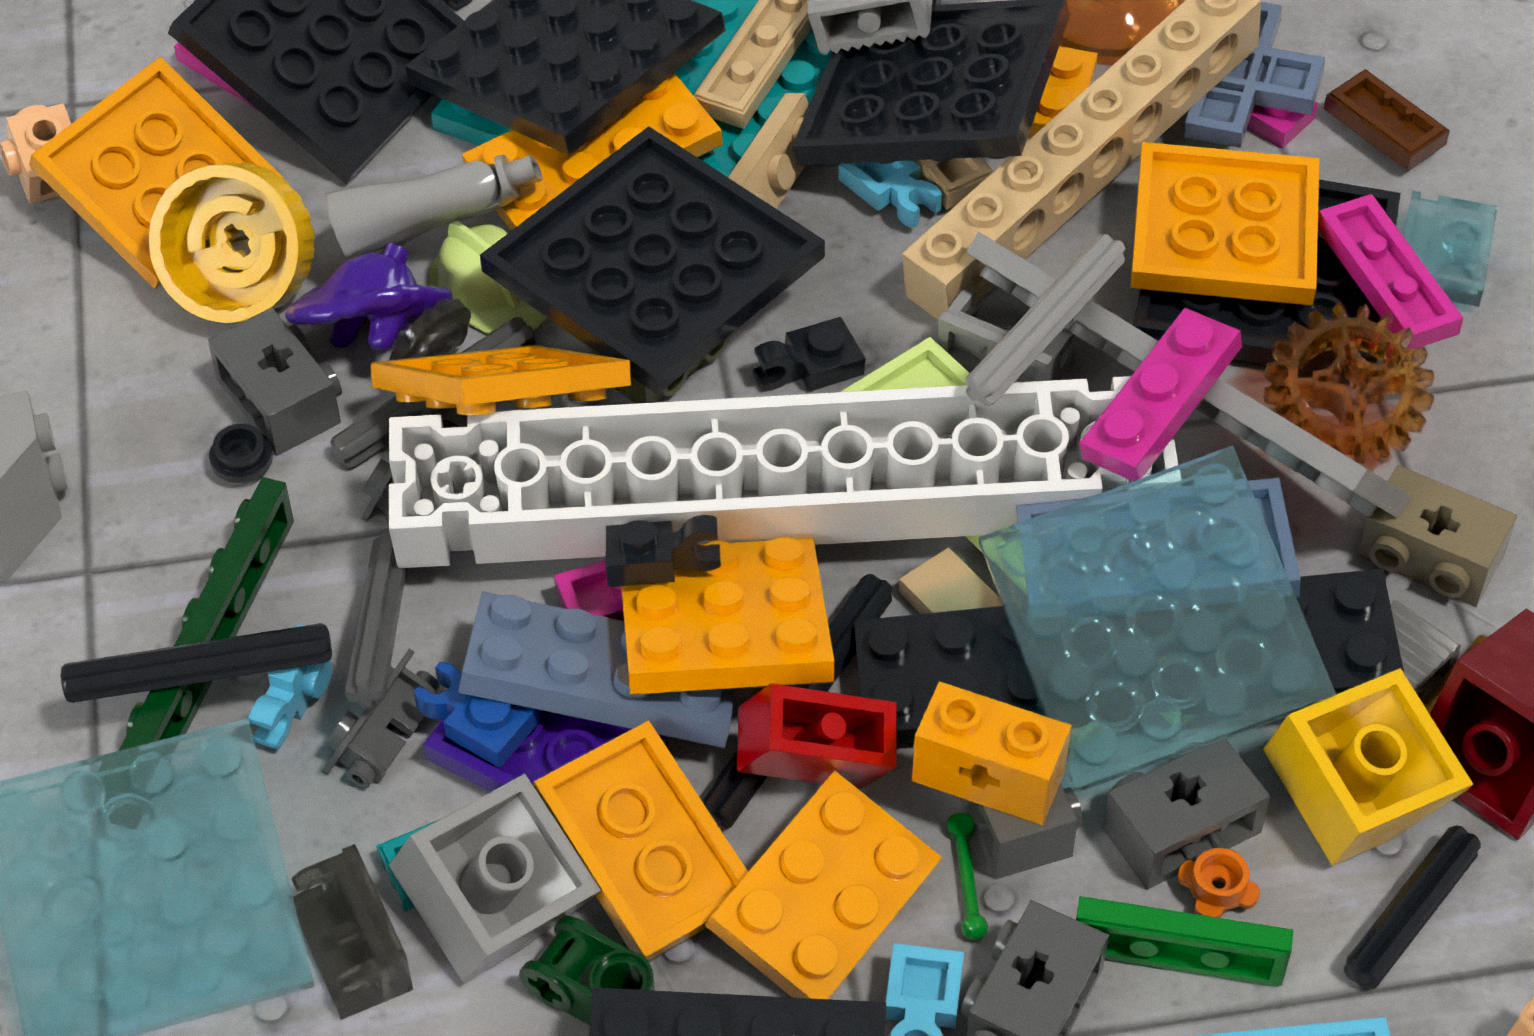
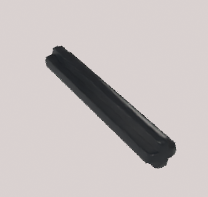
(196, 663)

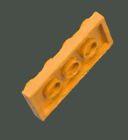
(666, 108)

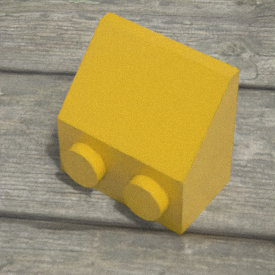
(1365, 765)

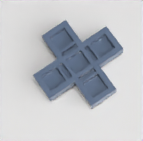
(1264, 79)

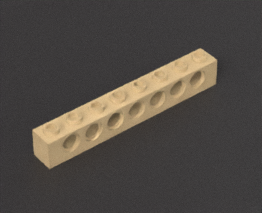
(1083, 147)

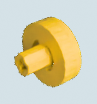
(272, 260)

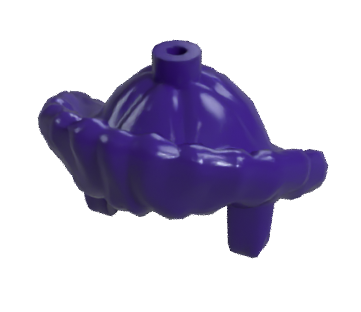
(366, 288)

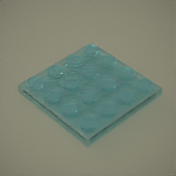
(1156, 618)
(146, 888)

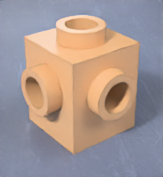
(26, 134)

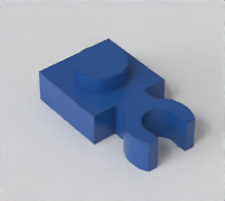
(476, 723)

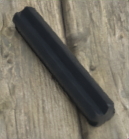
(1412, 907)

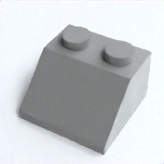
(26, 480)
(493, 877)

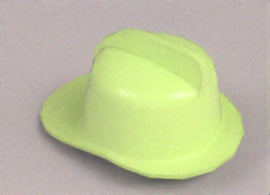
(460, 271)

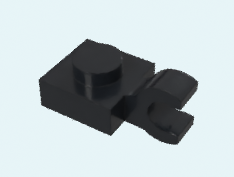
(816, 353)
(651, 550)

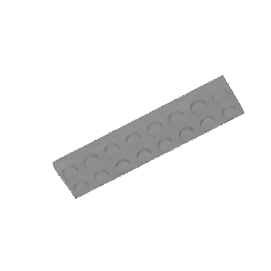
(1222, 402)

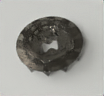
(435, 331)

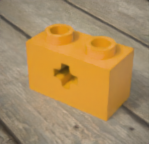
(990, 753)

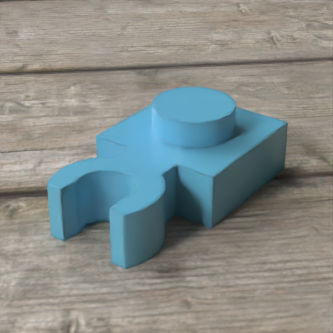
(894, 184)
(286, 699)
(923, 989)

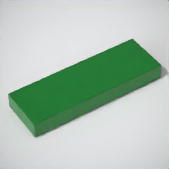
(1190, 941)

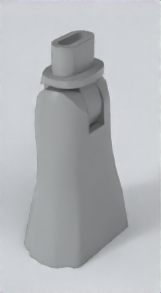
(402, 210)

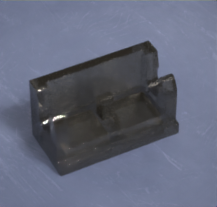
(350, 934)

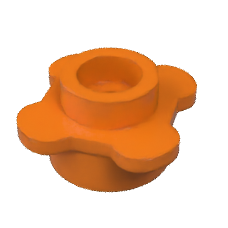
(1221, 866)

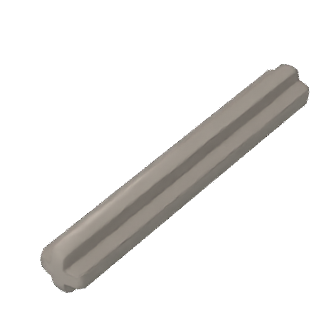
(1045, 320)

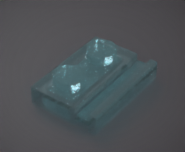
(1452, 243)

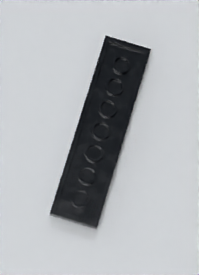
(977, 651)

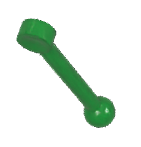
(960, 829)

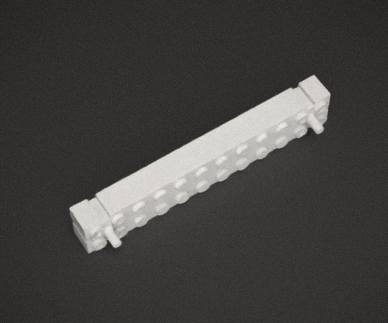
(761, 465)

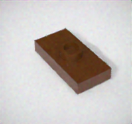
(1386, 119)

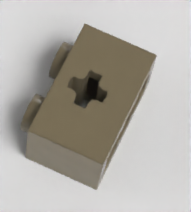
(1439, 537)

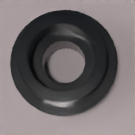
(240, 453)

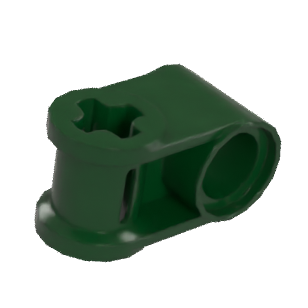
(578, 962)

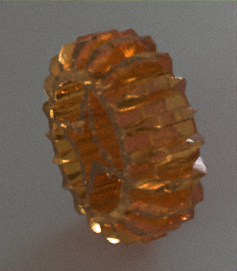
(1396, 376)

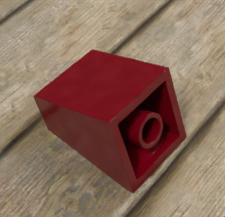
(1490, 724)

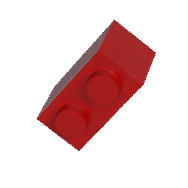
(813, 733)

